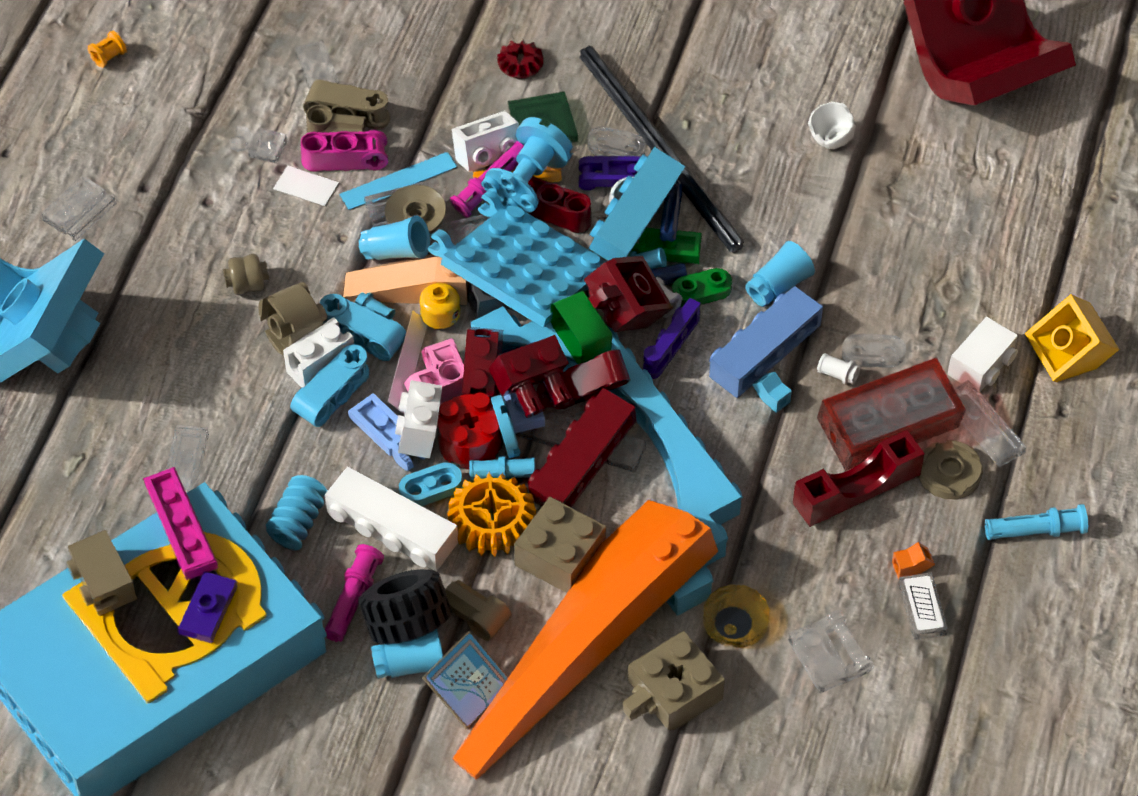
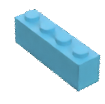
(637, 205)

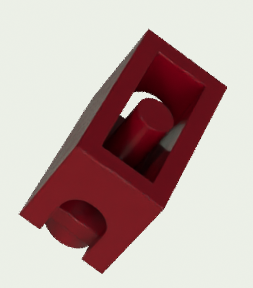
(479, 355)

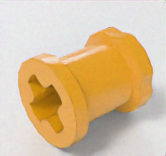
(107, 49)

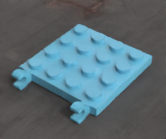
(518, 260)

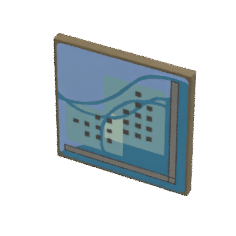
(466, 679)

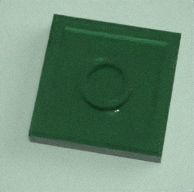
(550, 108)

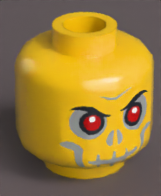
(440, 306)

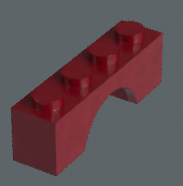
(889, 465)

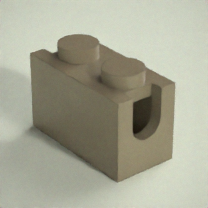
(101, 573)

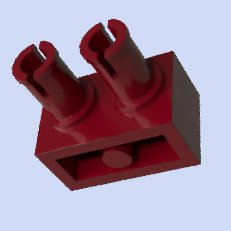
(530, 365)

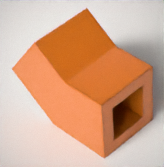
(912, 560)

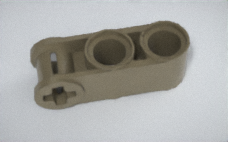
(350, 101)

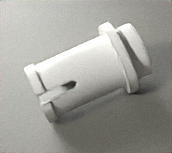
(839, 369)

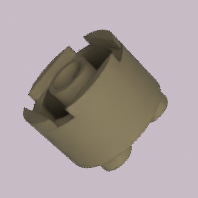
(290, 315)

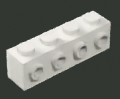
(391, 519)

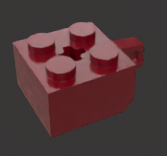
(627, 293)

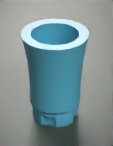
(396, 240)
(780, 274)
(407, 657)

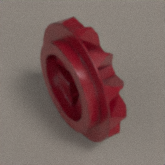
(530, 65)

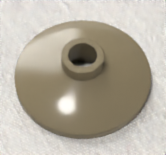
(416, 201)

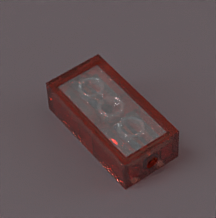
(909, 400)

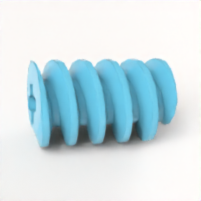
(296, 511)

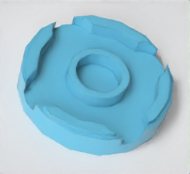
(506, 427)

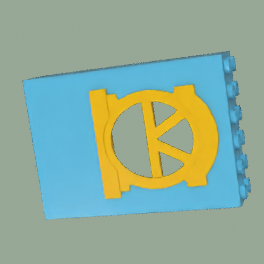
(118, 711)

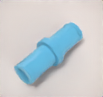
(510, 467)

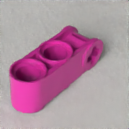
(343, 150)

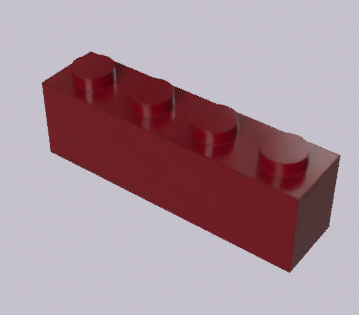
(583, 450)

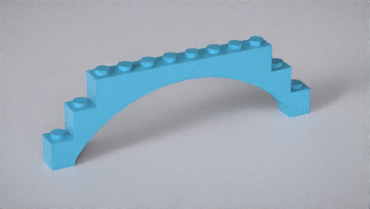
(696, 478)

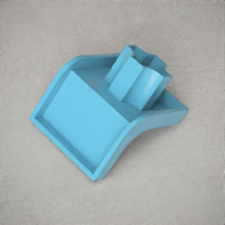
(44, 310)

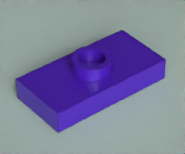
(207, 607)

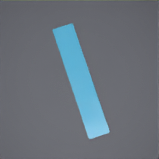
(401, 178)

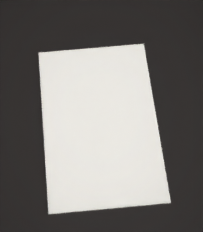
(305, 185)

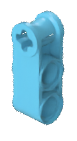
(370, 330)
(332, 385)

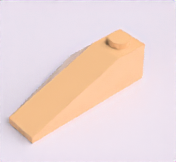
(403, 280)

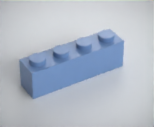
(765, 341)

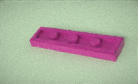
(180, 523)

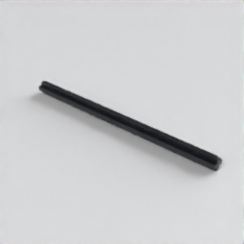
(653, 138)

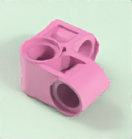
(443, 369)

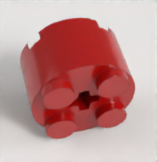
(468, 429)

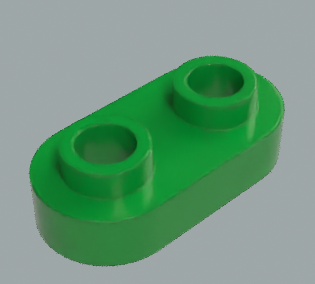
(704, 286)

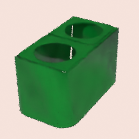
(580, 327)

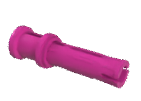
(474, 184)
(357, 579)

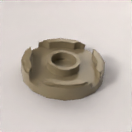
(951, 470)

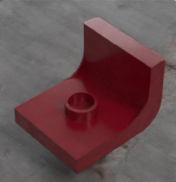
(981, 48)

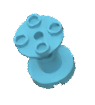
(541, 149)

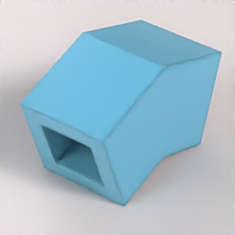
(773, 391)

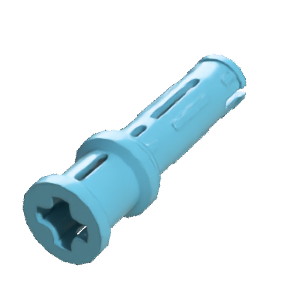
(1051, 522)

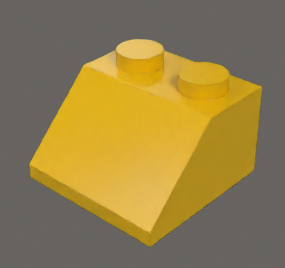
(1071, 339)

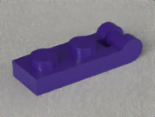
(612, 167)
(671, 339)

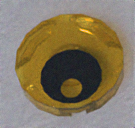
(736, 615)

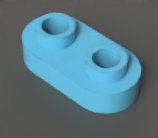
(429, 484)

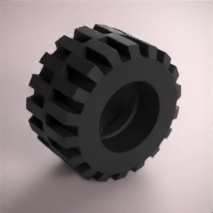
(405, 606)

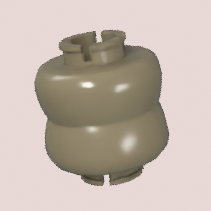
(246, 274)

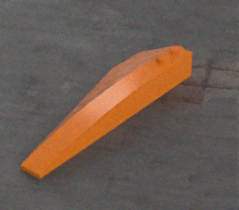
(605, 605)

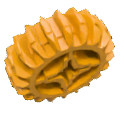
(471, 513)

